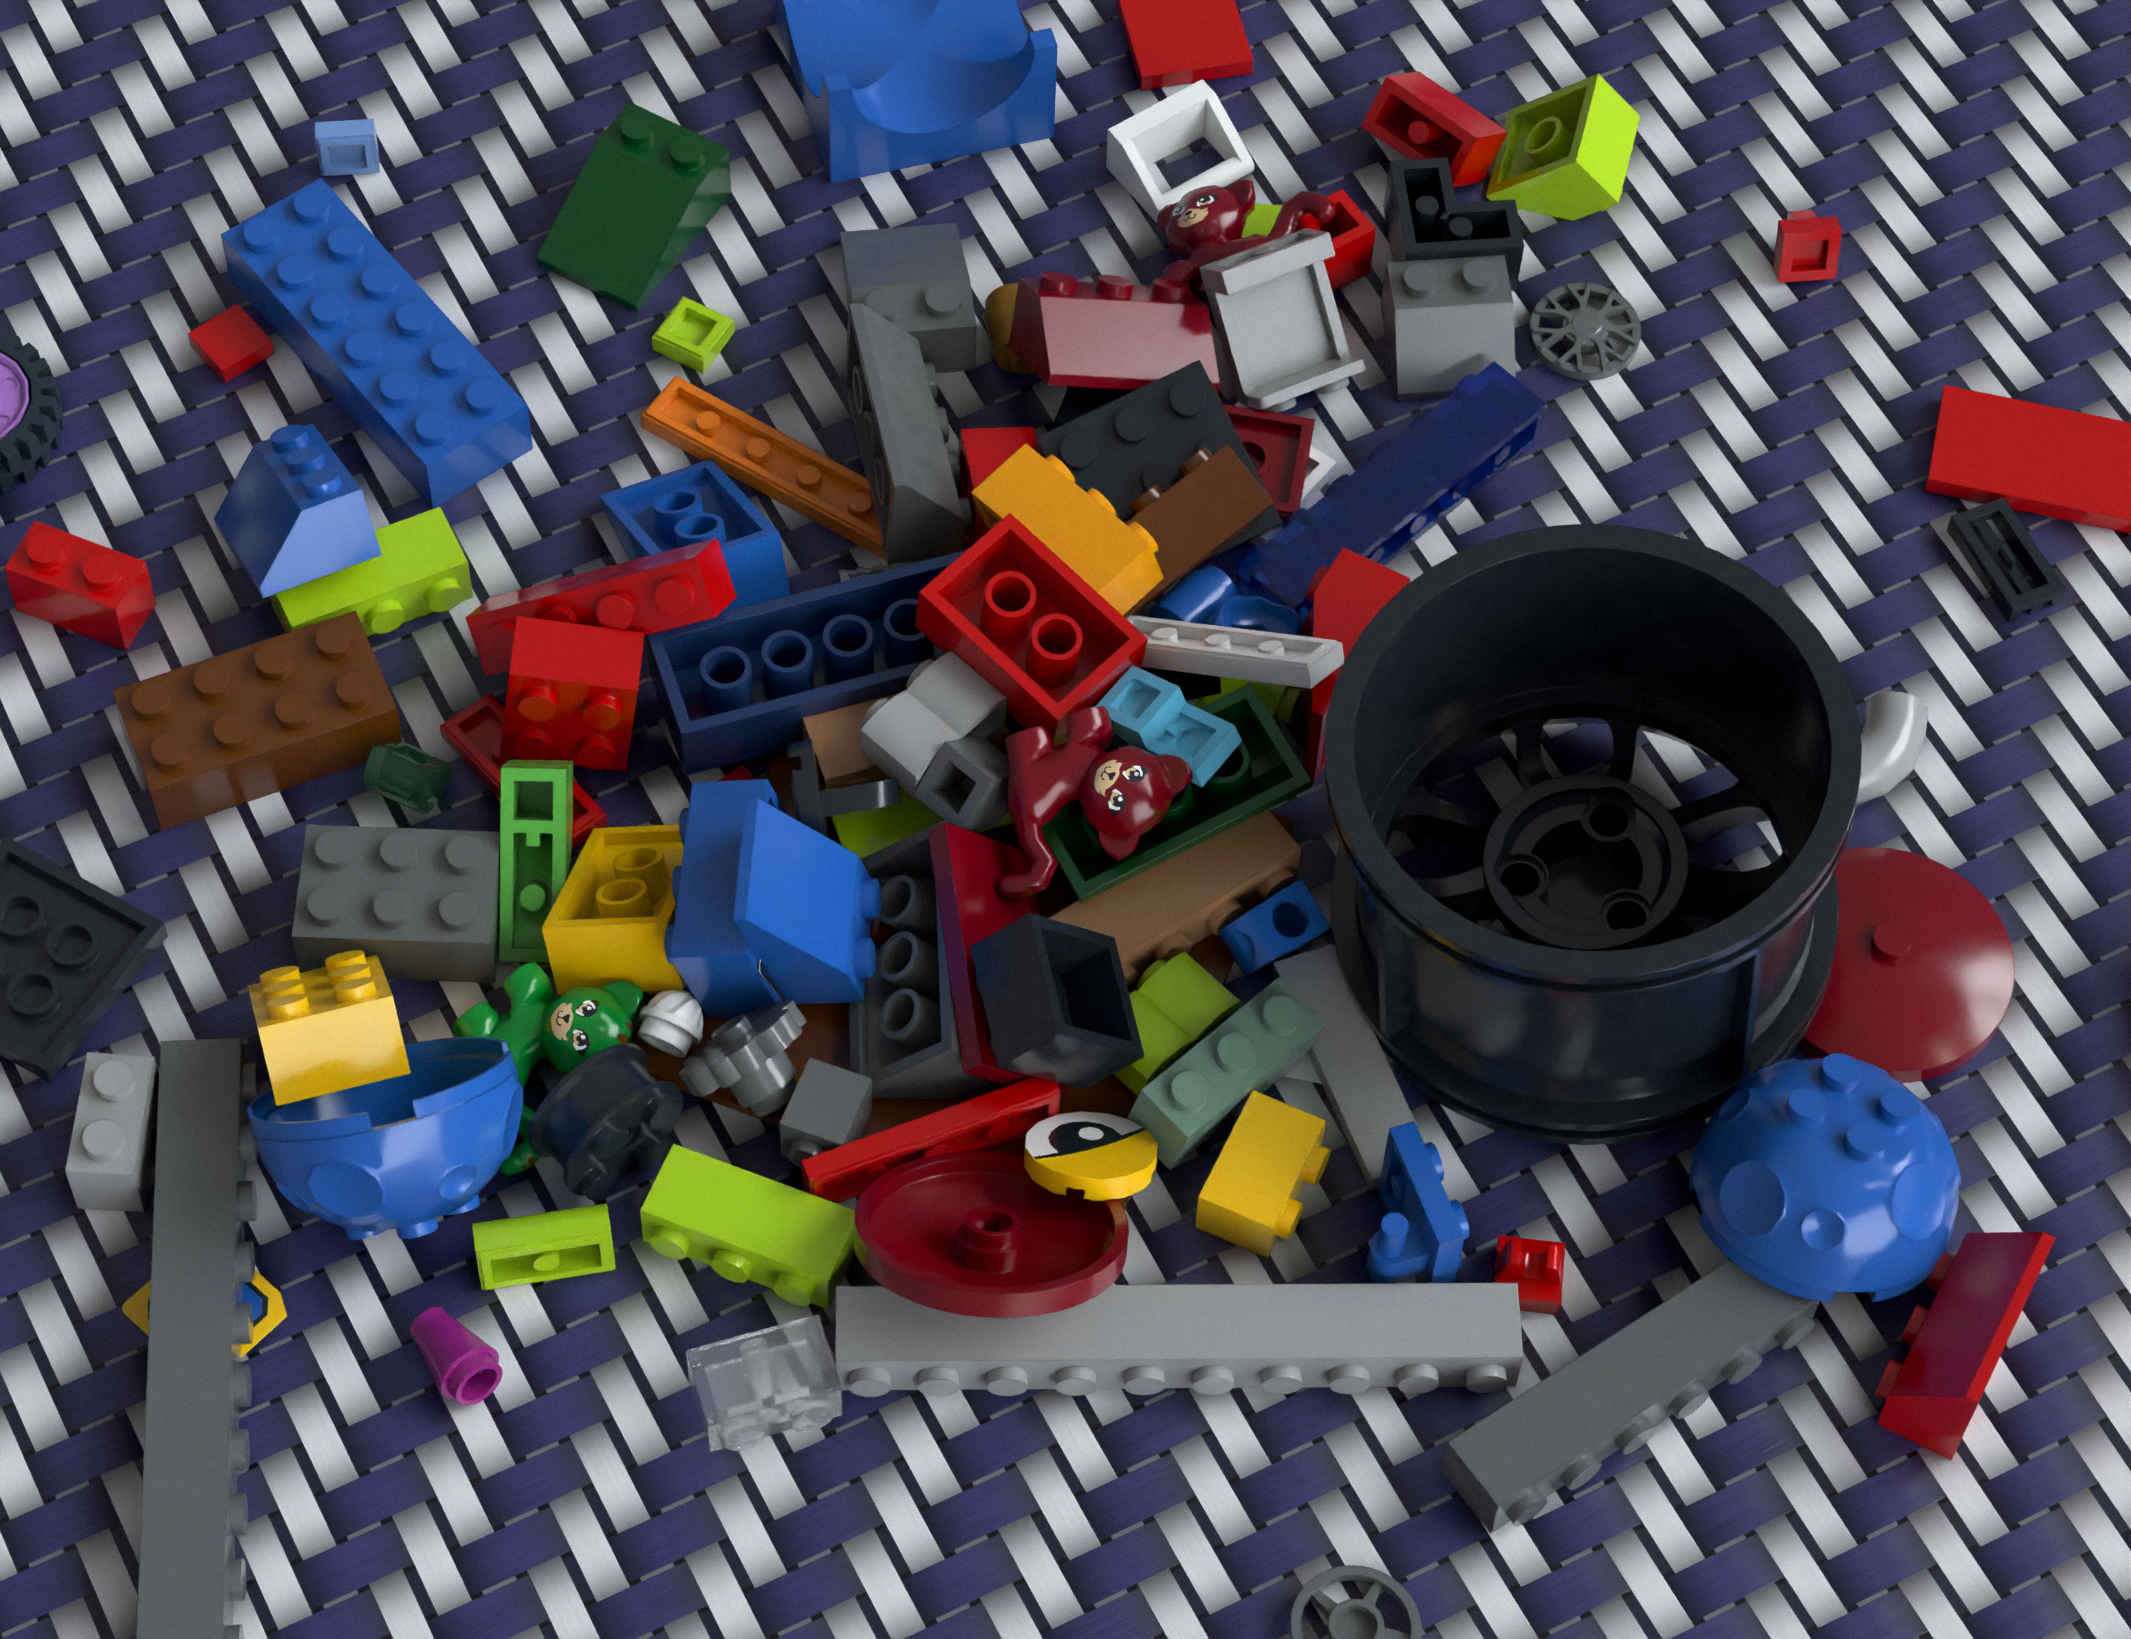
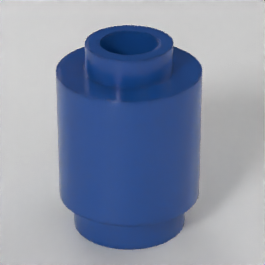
(1195, 596)

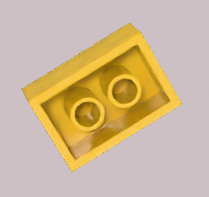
(328, 1027)

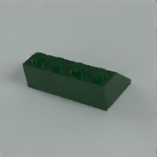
(1250, 781)

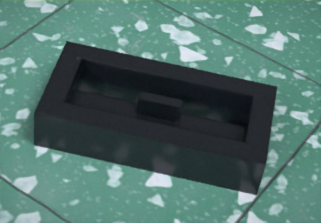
(1996, 564)

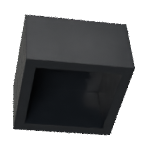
(1056, 1001)

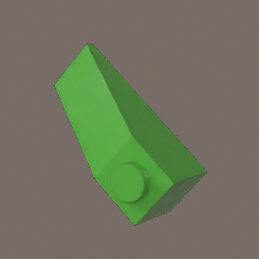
(533, 852)

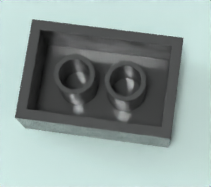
(401, 894)

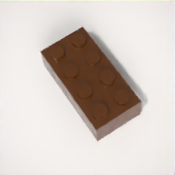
(257, 719)

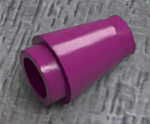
(456, 1357)

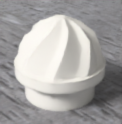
(672, 1022)

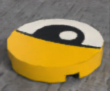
(1090, 1153)

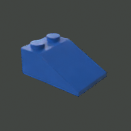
(695, 508)
(805, 908)

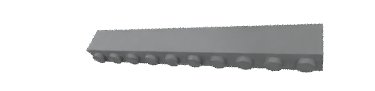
(1191, 1339)

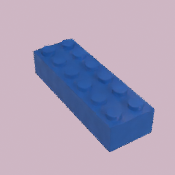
(377, 342)

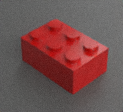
(1029, 627)

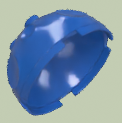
(398, 1145)
(1827, 1180)

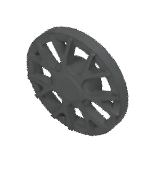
(1585, 331)

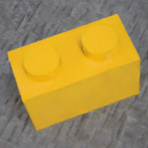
(1261, 1175)

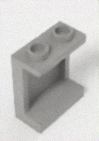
(1280, 321)

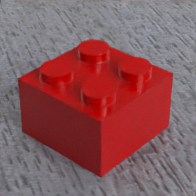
(571, 693)

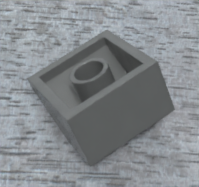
(1446, 322)

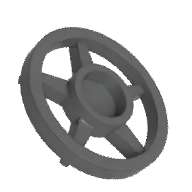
(1355, 1616)

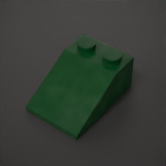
(636, 206)

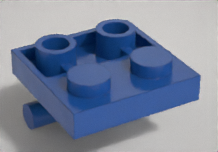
(1422, 1227)

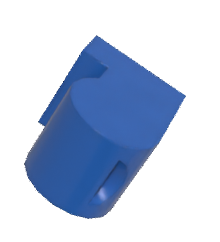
(1274, 928)

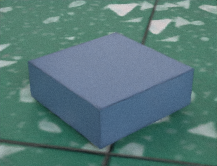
(347, 147)

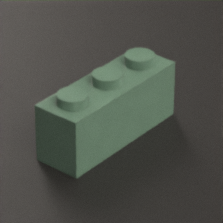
(1221, 1071)

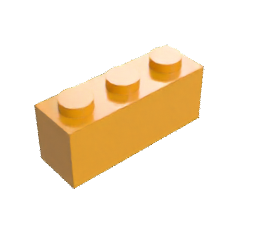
(1072, 524)

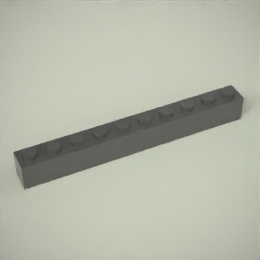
(196, 1344)

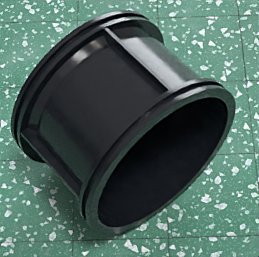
(1550, 1011)

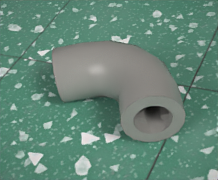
(1890, 741)

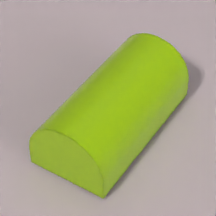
(544, 1246)

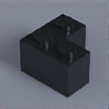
(1430, 224)

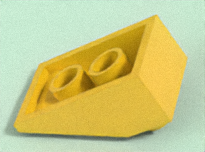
(617, 911)

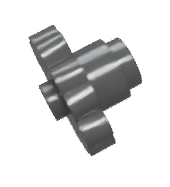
(749, 1058)

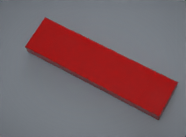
(959, 1128)

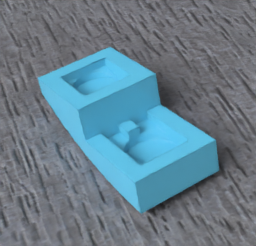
(1160, 721)

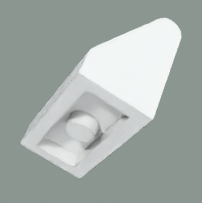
(1166, 129)

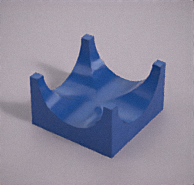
(917, 79)

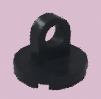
(817, 803)

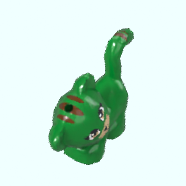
(562, 1031)

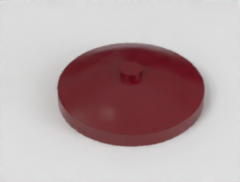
(1914, 967)
(986, 1238)

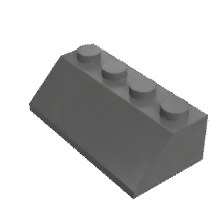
(903, 441)
(907, 1022)

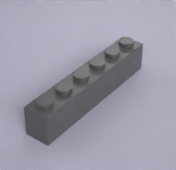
(1621, 1392)

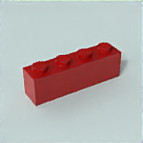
(632, 596)

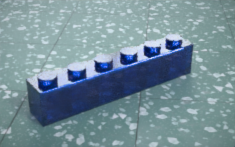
(1401, 487)

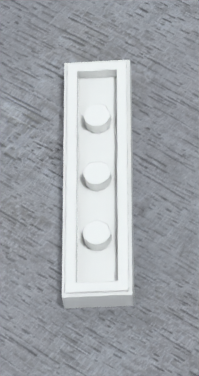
(1238, 652)

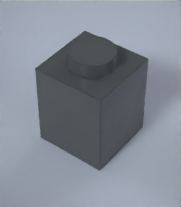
(967, 783)
(824, 1111)

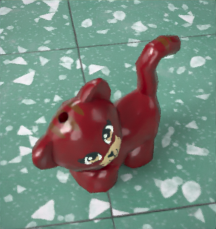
(1211, 222)
(1118, 791)

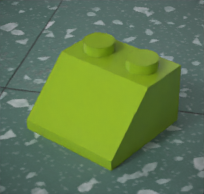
(1566, 151)

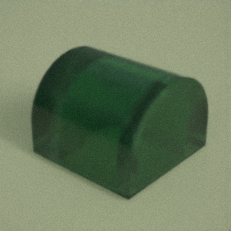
(407, 775)

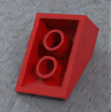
(1342, 607)

